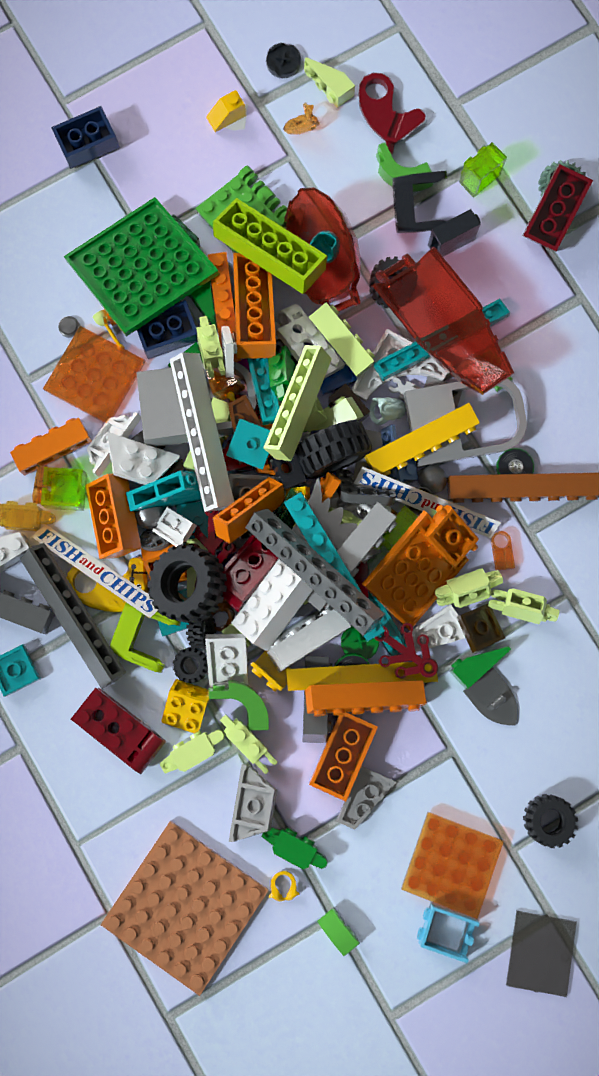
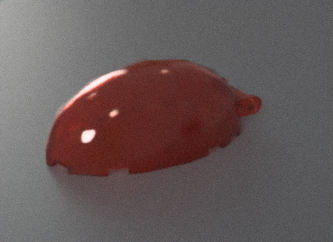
(317, 212)

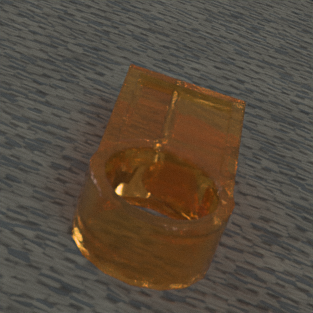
(38, 485)
(503, 557)

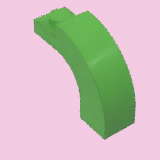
(389, 168)
(256, 710)

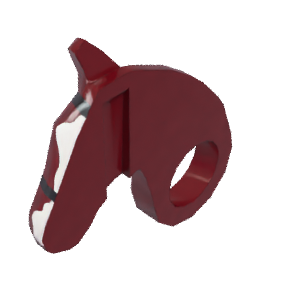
(380, 115)

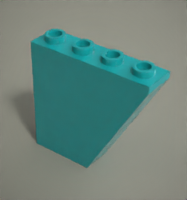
(166, 492)

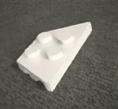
(99, 446)
(137, 460)

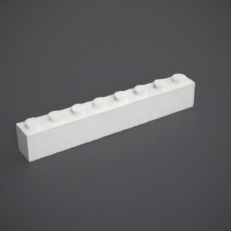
(202, 431)

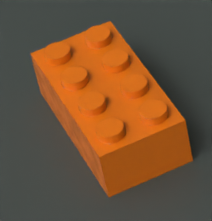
(112, 520)
(343, 756)

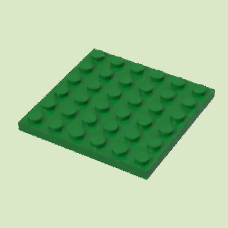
(141, 266)

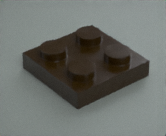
(480, 627)

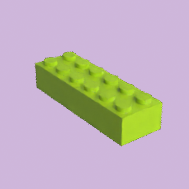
(269, 245)

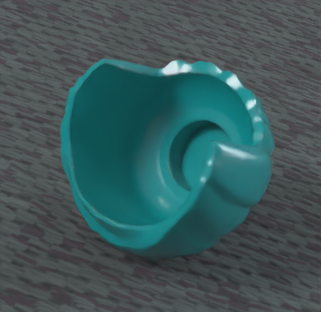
(327, 243)

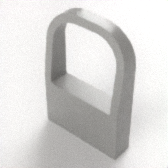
(433, 402)
(162, 411)

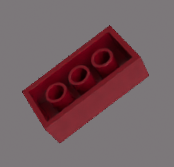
(557, 207)

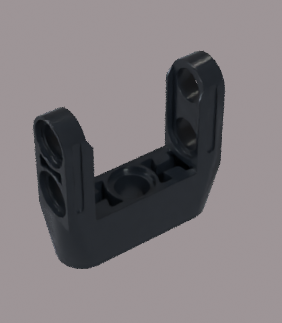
(404, 201)

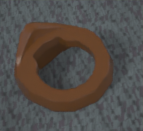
(231, 614)

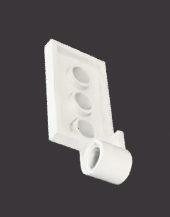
(296, 318)

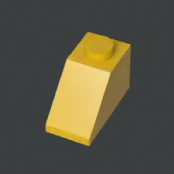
(226, 111)

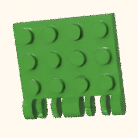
(259, 198)

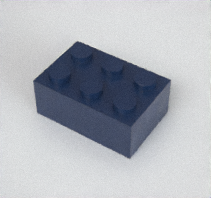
(85, 137)
(168, 331)

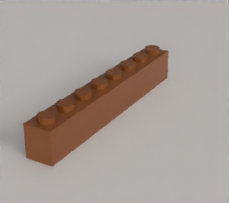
(523, 486)

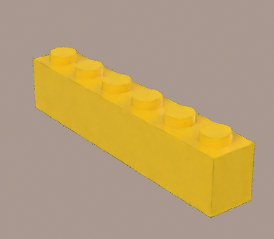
(423, 439)

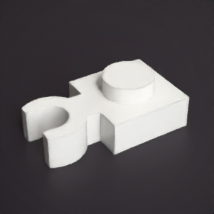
(402, 388)

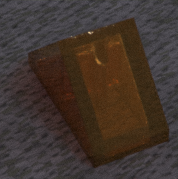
(221, 385)

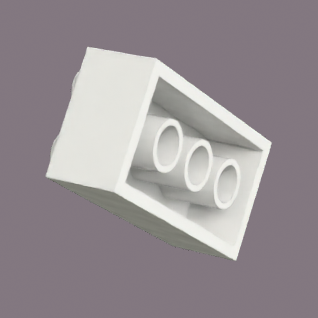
(272, 606)
(304, 641)

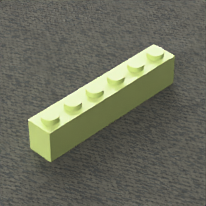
(297, 403)

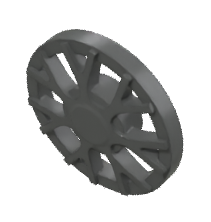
(155, 540)

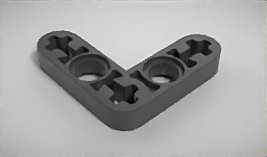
(350, 493)

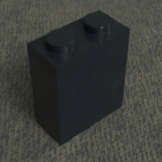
(455, 233)

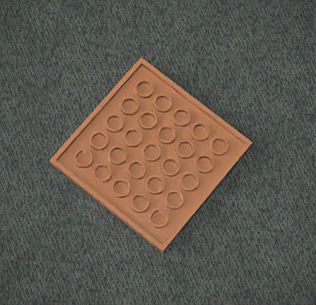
(184, 907)

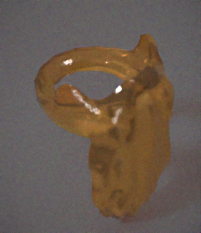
(302, 123)

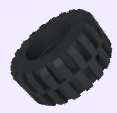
(333, 448)
(166, 578)

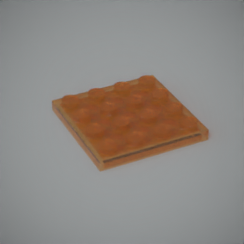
(94, 375)
(452, 865)

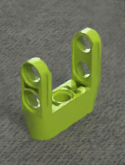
(127, 633)

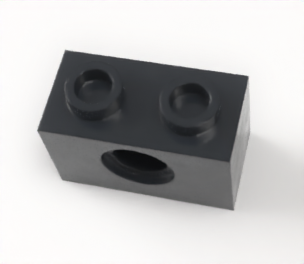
(293, 477)

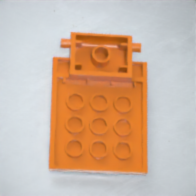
(420, 563)

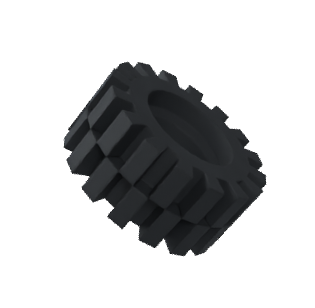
(198, 631)
(180, 659)

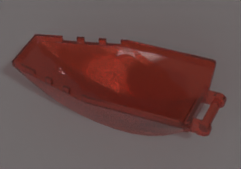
(445, 320)

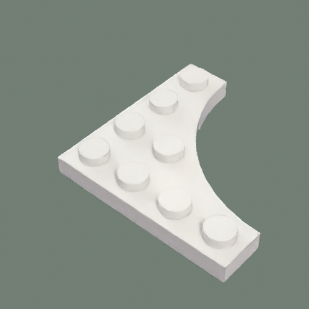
(390, 343)

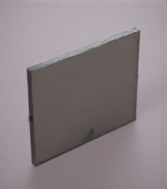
(541, 953)

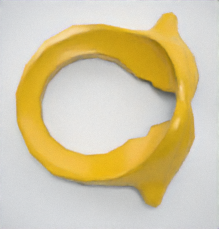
(275, 894)

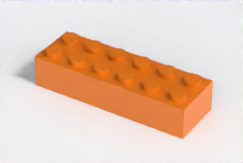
(253, 309)

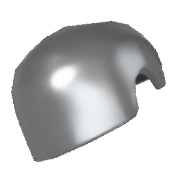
(433, 478)
(149, 517)

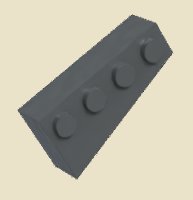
(315, 728)

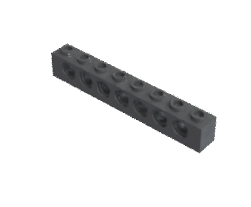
(315, 571)

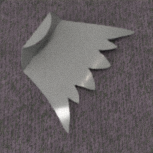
(330, 521)

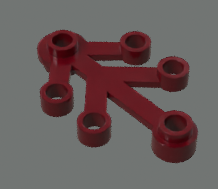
(212, 542)
(408, 654)

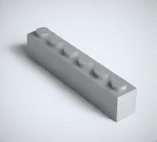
(360, 543)

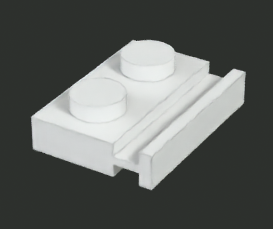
(174, 527)

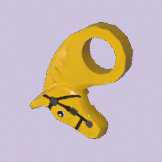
(105, 600)

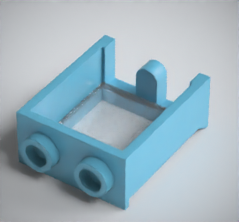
(447, 932)

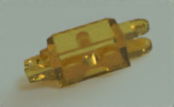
(24, 517)

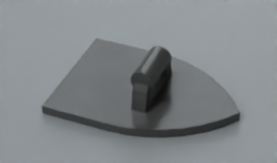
(493, 698)

